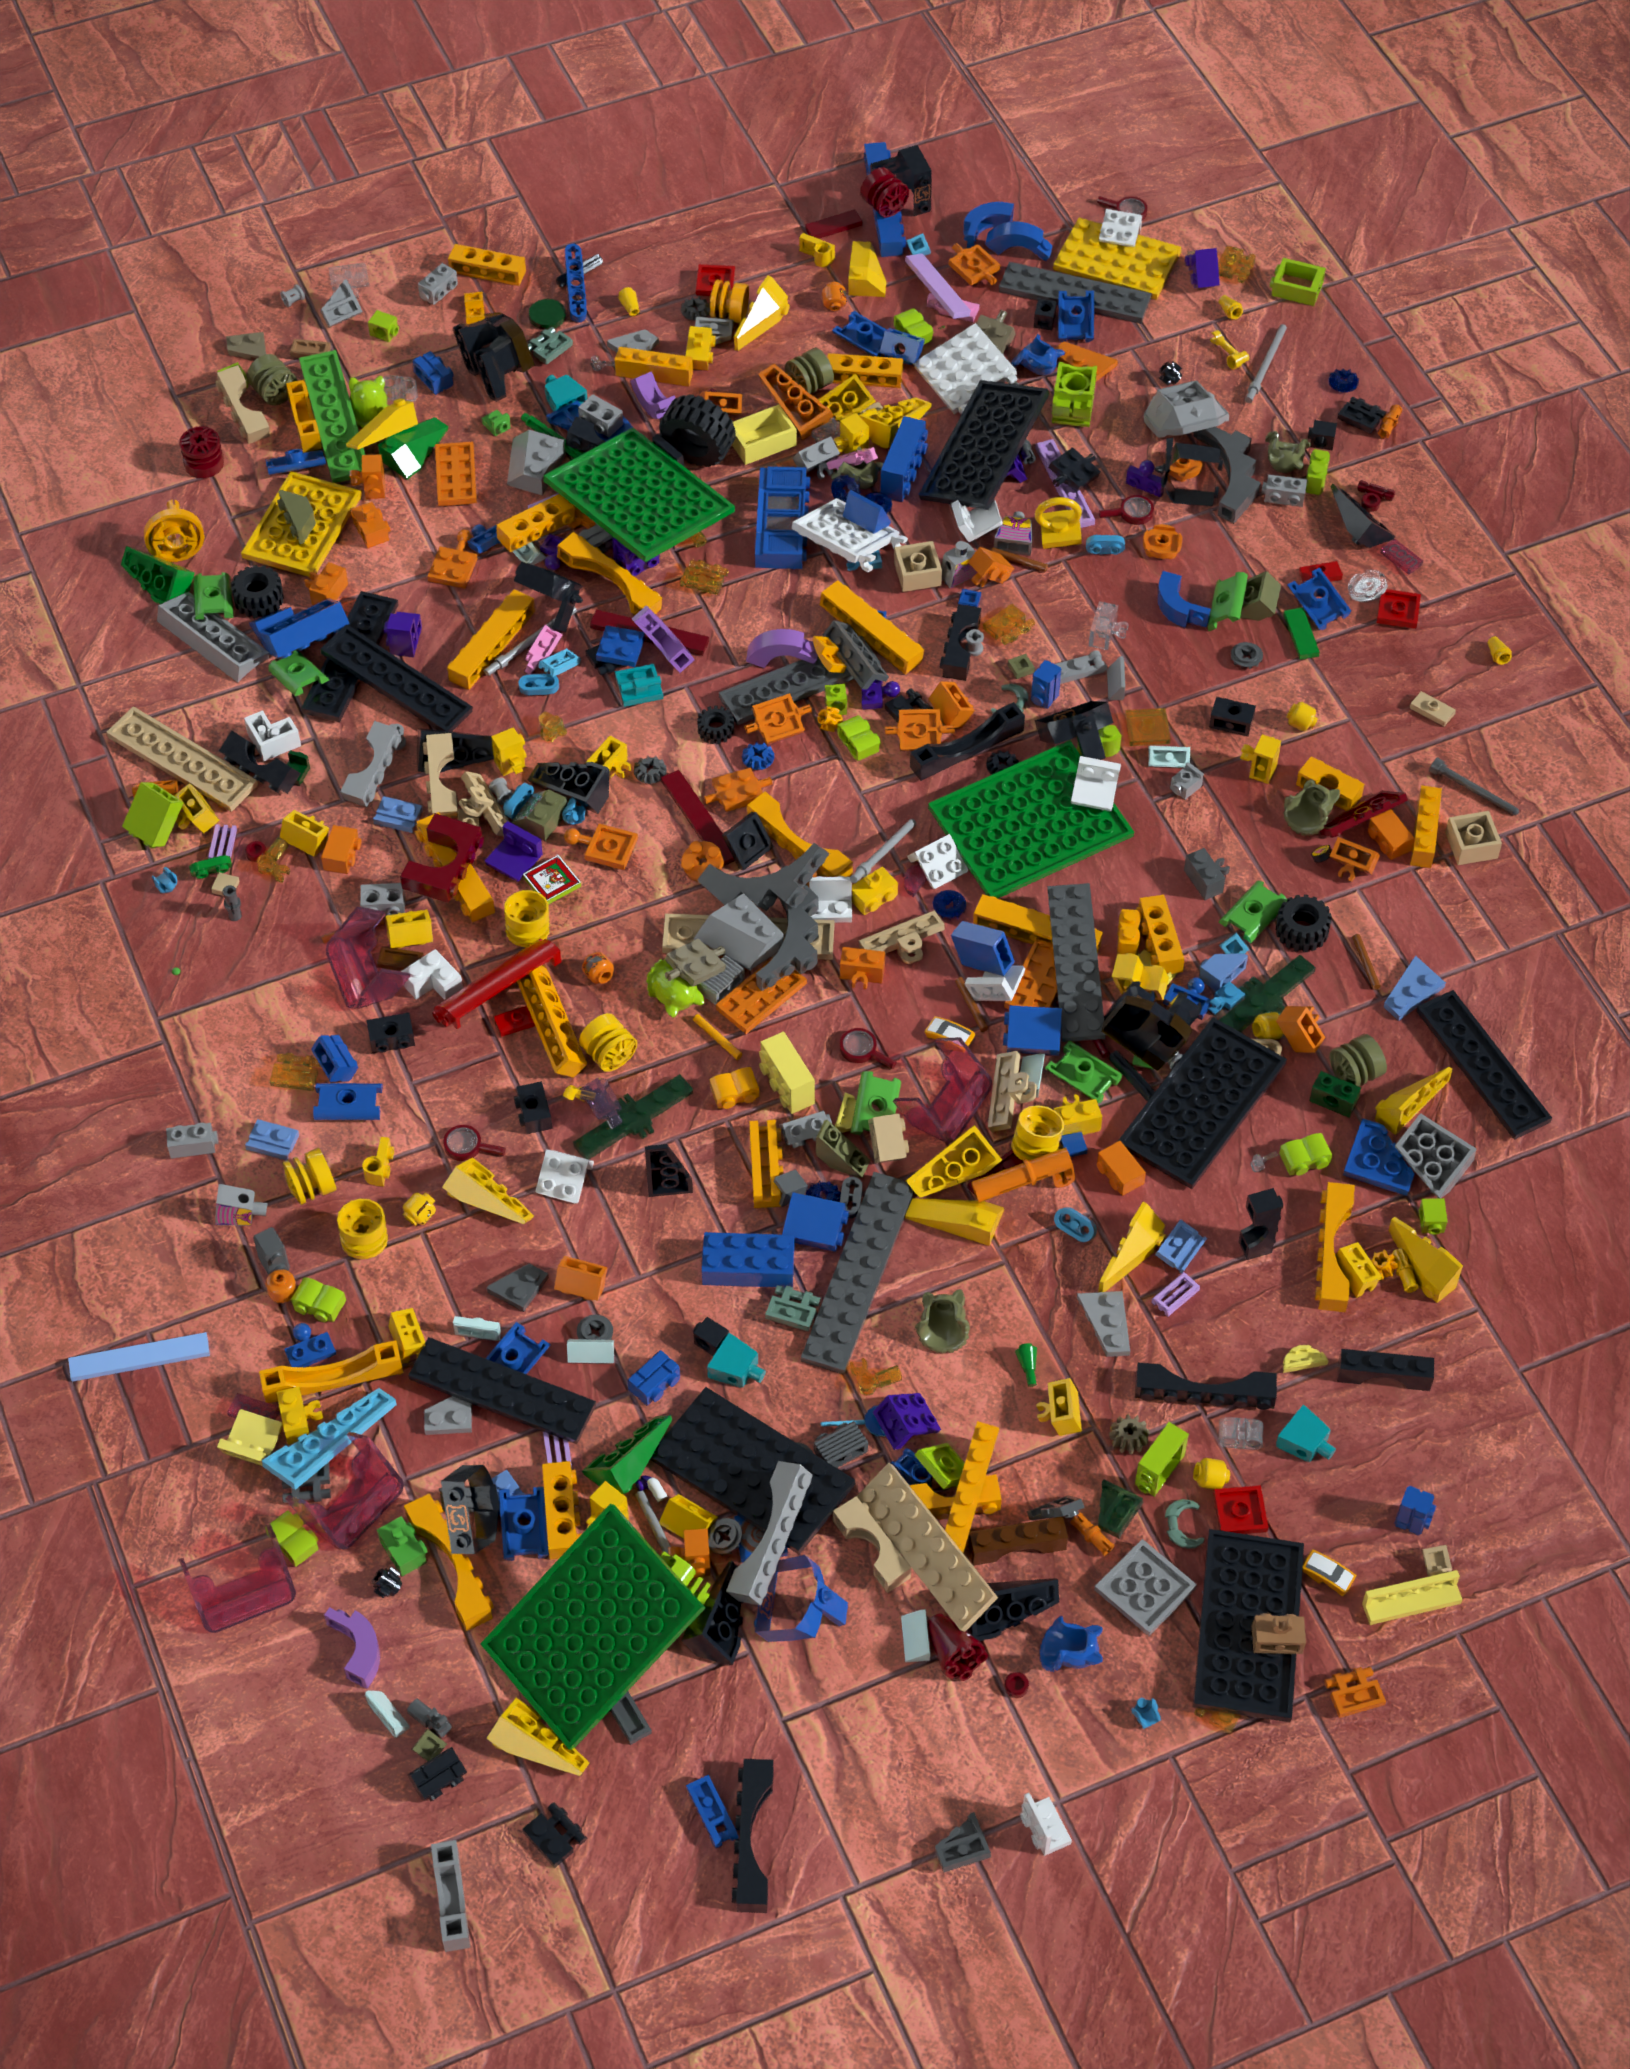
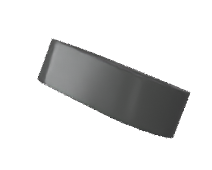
(855, 1197)

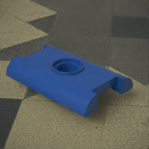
(1076, 326)
(862, 334)
(295, 460)
(1322, 609)
(334, 1096)
(520, 1346)
(519, 1538)

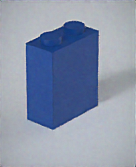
(982, 948)
(1033, 1030)
(815, 1221)

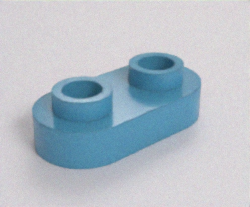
(1105, 544)
(538, 684)
(517, 801)
(1076, 1225)

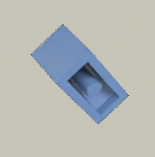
(1222, 969)

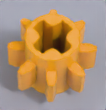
(829, 718)
(1384, 1263)

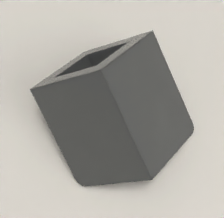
(790, 1183)

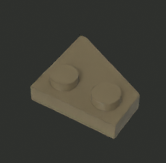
(246, 345)

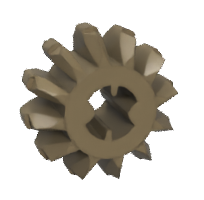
(1126, 1426)

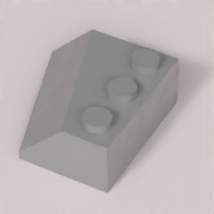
(531, 458)
(742, 931)
(1435, 1154)

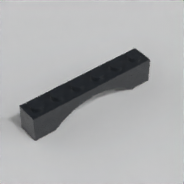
(937, 757)
(1253, 1390)
(752, 1885)

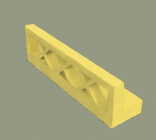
(1412, 1597)

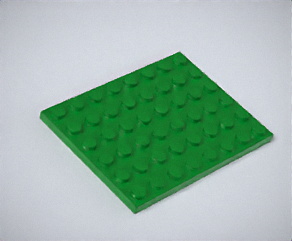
(639, 494)
(1024, 824)
(592, 1626)

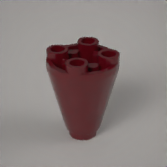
(955, 1649)

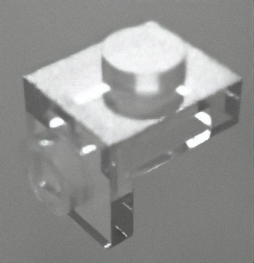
(829, 429)

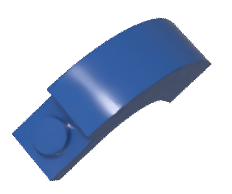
(984, 217)
(1018, 234)
(1176, 608)

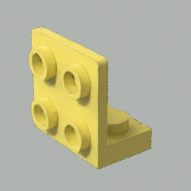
(251, 1437)

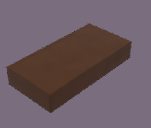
(396, 958)

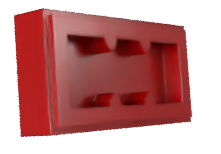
(1330, 569)
(514, 1021)

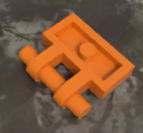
(1358, 1697)

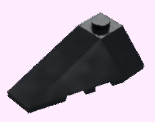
(1360, 521)
(467, 749)
(582, 782)
(665, 1172)
(1014, 1603)
(716, 1628)

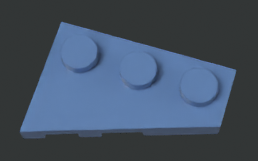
(1413, 989)

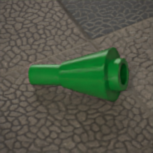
(1027, 1357)

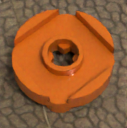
(1185, 471)
(1165, 550)
(697, 851)

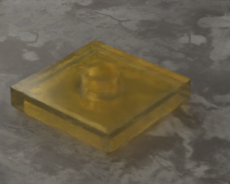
(1147, 727)

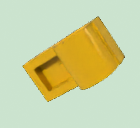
(821, 250)
(379, 1163)

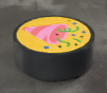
(1321, 854)

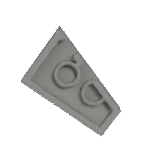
(1108, 1319)

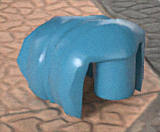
(572, 813)
(166, 881)
(1146, 1712)

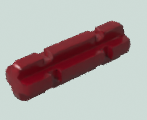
(1363, 486)

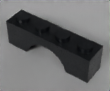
(583, 436)
(957, 660)
(243, 752)
(1265, 1213)
(1359, 1366)

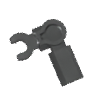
(429, 1718)

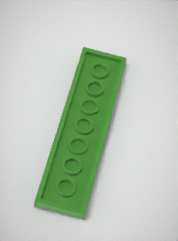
(332, 413)

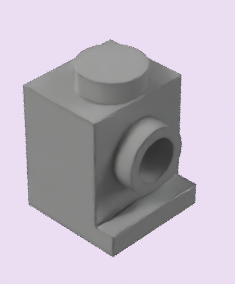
(1187, 781)

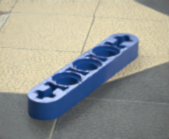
(572, 289)

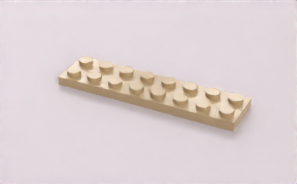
(182, 758)
(682, 928)
(927, 1547)

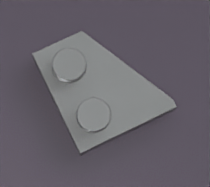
(448, 1417)

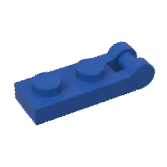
(711, 1810)

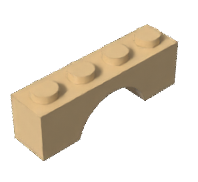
(252, 423)
(440, 752)
(856, 1522)

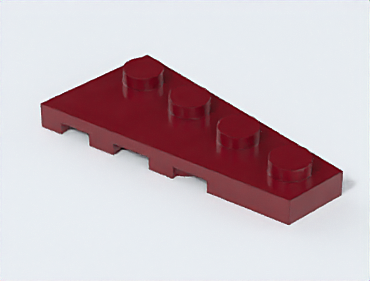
(1363, 811)

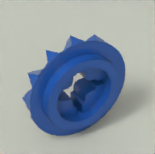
(756, 762)

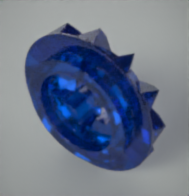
(1342, 385)
(840, 482)
(882, 500)
(945, 898)
(829, 1189)

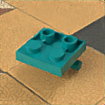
(639, 685)

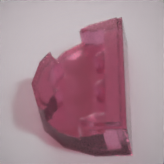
(914, 879)

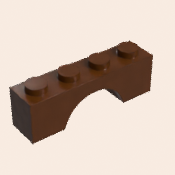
(993, 1543)

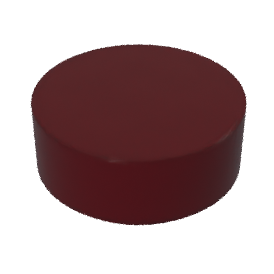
(1370, 502)
(254, 850)
(1016, 1685)

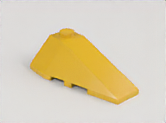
(865, 272)
(763, 314)
(847, 398)
(388, 422)
(886, 422)
(1407, 1102)
(960, 1161)
(475, 1186)
(958, 1217)
(1142, 1239)
(1434, 1268)
(525, 1736)

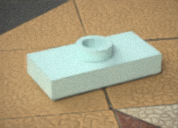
(477, 1328)

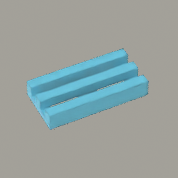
(562, 664)

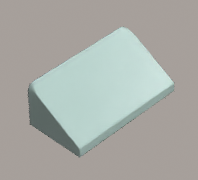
(529, 554)
(1168, 756)
(1033, 1067)
(590, 1351)
(915, 1636)
(386, 1712)

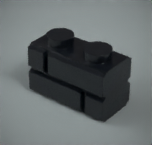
(436, 1774)

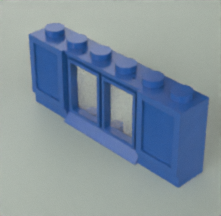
(780, 503)

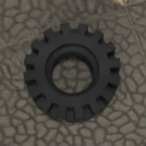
(715, 715)

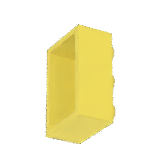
(763, 434)
(787, 1073)

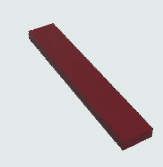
(693, 642)
(696, 812)

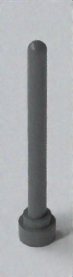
(1439, 767)

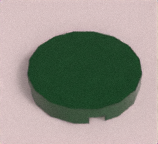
(547, 313)

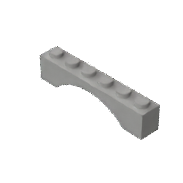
(754, 1575)

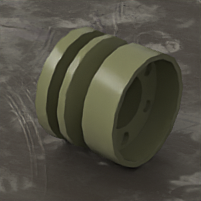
(810, 370)
(269, 379)
(1358, 1060)

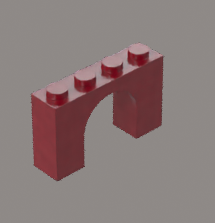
(443, 881)

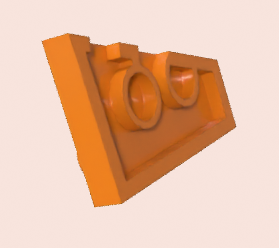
(1083, 357)

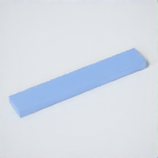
(139, 1356)

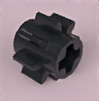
(1170, 373)
(386, 1582)

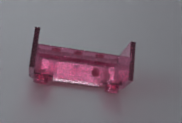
(353, 963)
(957, 1100)
(360, 1504)
(245, 1596)

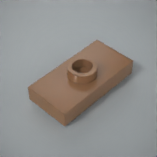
(304, 348)

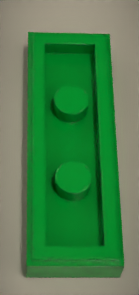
(1301, 633)

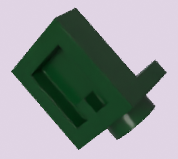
(300, 763)

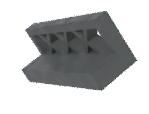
(855, 654)

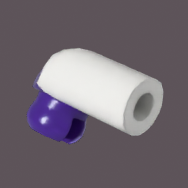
(652, 1484)

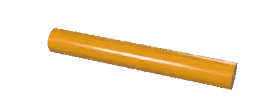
(720, 1039)

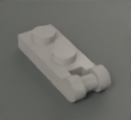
(1081, 668)

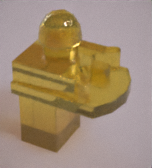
(551, 726)

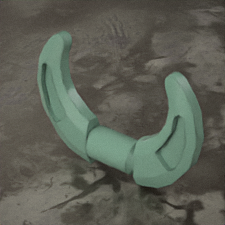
(1020, 693)
(1176, 1535)

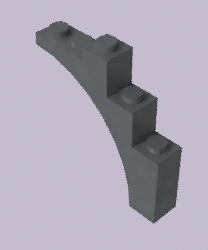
(1239, 468)
(764, 890)
(796, 948)

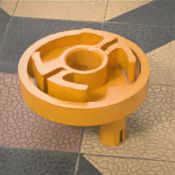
(173, 522)

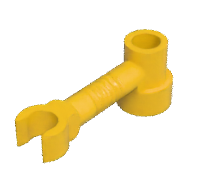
(1235, 358)

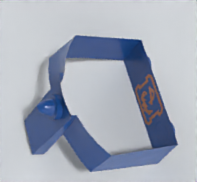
(825, 1603)

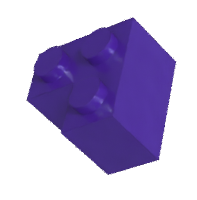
(1204, 267)
(403, 633)

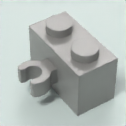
(817, 456)

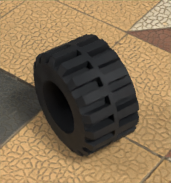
(245, 591)
(1301, 936)

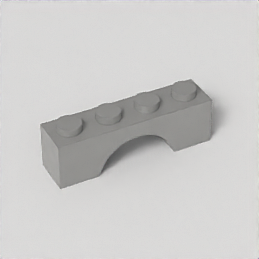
(361, 786)
(450, 1896)

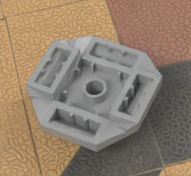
(1183, 410)

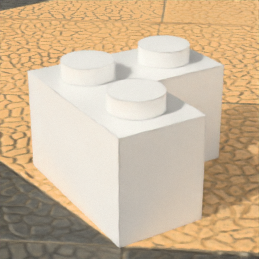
(272, 738)
(430, 973)

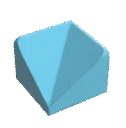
(918, 245)
(1234, 945)

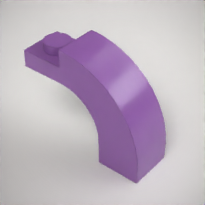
(650, 395)
(663, 638)
(779, 643)
(366, 1657)

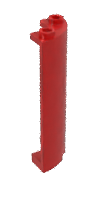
(495, 981)

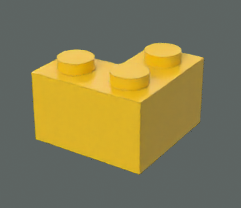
(1130, 969)

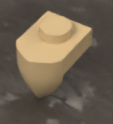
(1437, 1560)

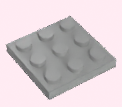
(1145, 1587)

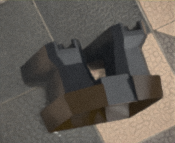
(492, 350)
(1147, 1027)

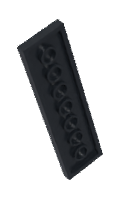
(396, 680)
(333, 697)
(1484, 1064)
(502, 1390)

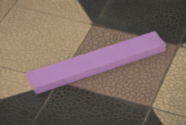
(938, 286)
(1049, 452)

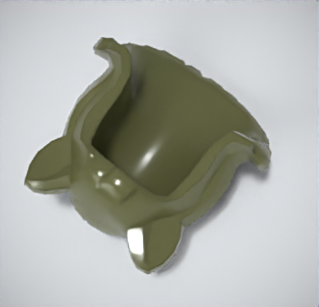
(1285, 456)
(864, 473)
(1310, 808)
(943, 1322)

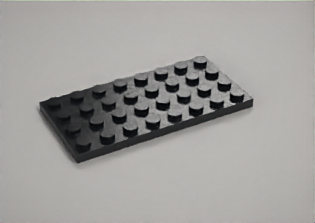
(984, 444)
(1202, 1102)
(733, 1461)
(1243, 1580)

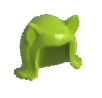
(367, 399)
(674, 994)

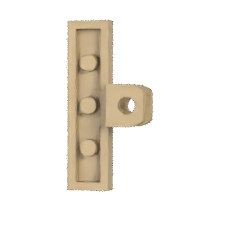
(482, 802)
(905, 937)
(1007, 1090)

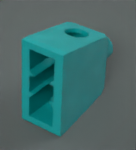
(563, 391)
(735, 1363)
(1305, 1436)

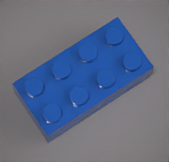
(904, 458)
(303, 628)
(748, 1259)

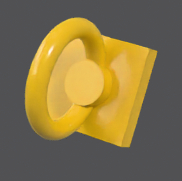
(1059, 527)

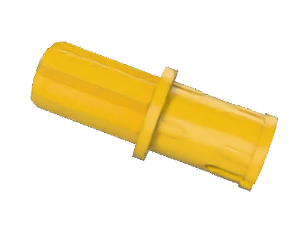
(1405, 1271)

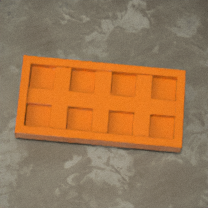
(455, 473)
(1038, 982)
(749, 1005)

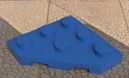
(1377, 1160)

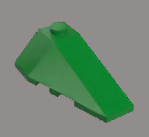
(410, 448)
(157, 576)
(630, 1458)

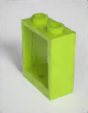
(1293, 291)
(1161, 1459)

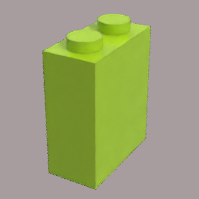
(152, 814)

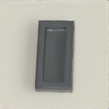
(630, 1719)

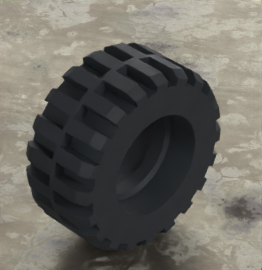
(698, 430)

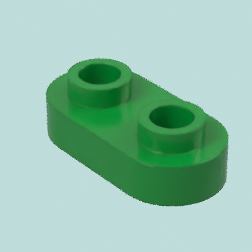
(203, 868)

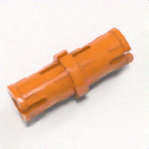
(1390, 421)
(1092, 1534)

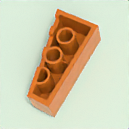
(799, 406)

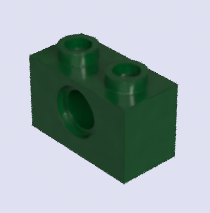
(1335, 1094)

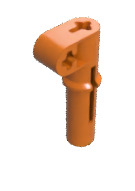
(1053, 1165)

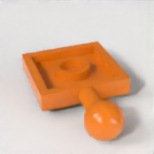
(453, 566)
(607, 846)

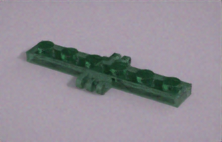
(1267, 997)
(635, 1117)

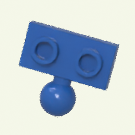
(483, 538)
(1195, 987)
(309, 1349)

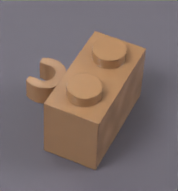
(1278, 1634)

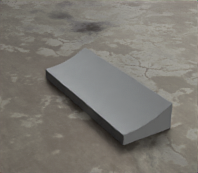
(211, 637)

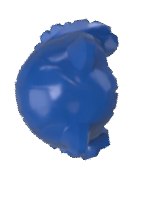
(1038, 357)
(1070, 1646)

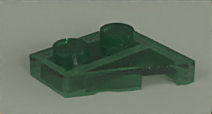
(1117, 1508)

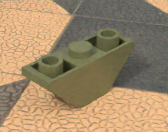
(297, 514)
(839, 1151)

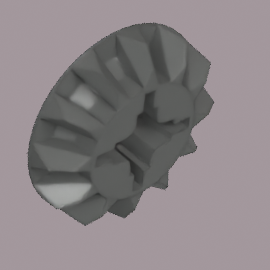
(690, 312)
(1246, 649)
(654, 775)
(597, 1323)
(728, 1527)

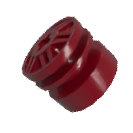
(884, 192)
(201, 452)

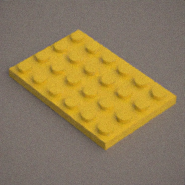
(1137, 267)
(272, 538)

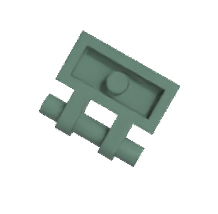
(553, 346)
(790, 1312)

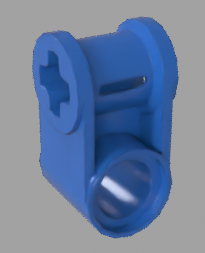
(911, 1468)

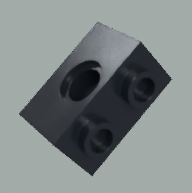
(1232, 716)
(381, 1028)
(533, 1119)

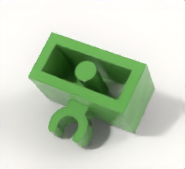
(402, 1545)

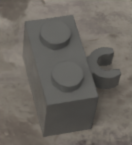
(1205, 873)

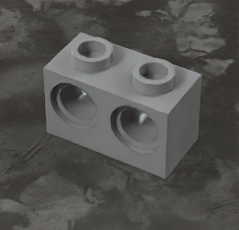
(606, 417)
(383, 897)

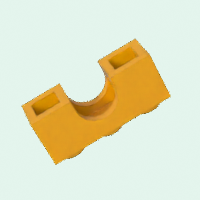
(1327, 776)

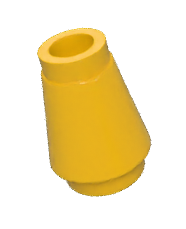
(629, 300)
(1231, 307)
(1500, 652)

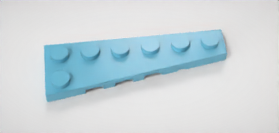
(313, 1451)

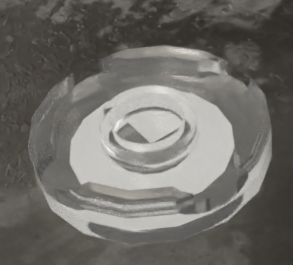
(1367, 586)

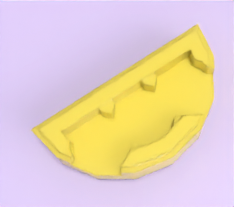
(846, 1113)
(1303, 1358)

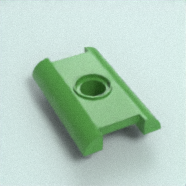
(212, 595)
(1227, 599)
(296, 672)
(1254, 910)
(1092, 1081)
(873, 1092)

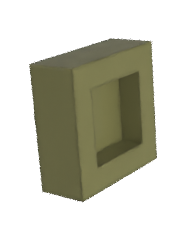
(1021, 666)
(428, 1745)

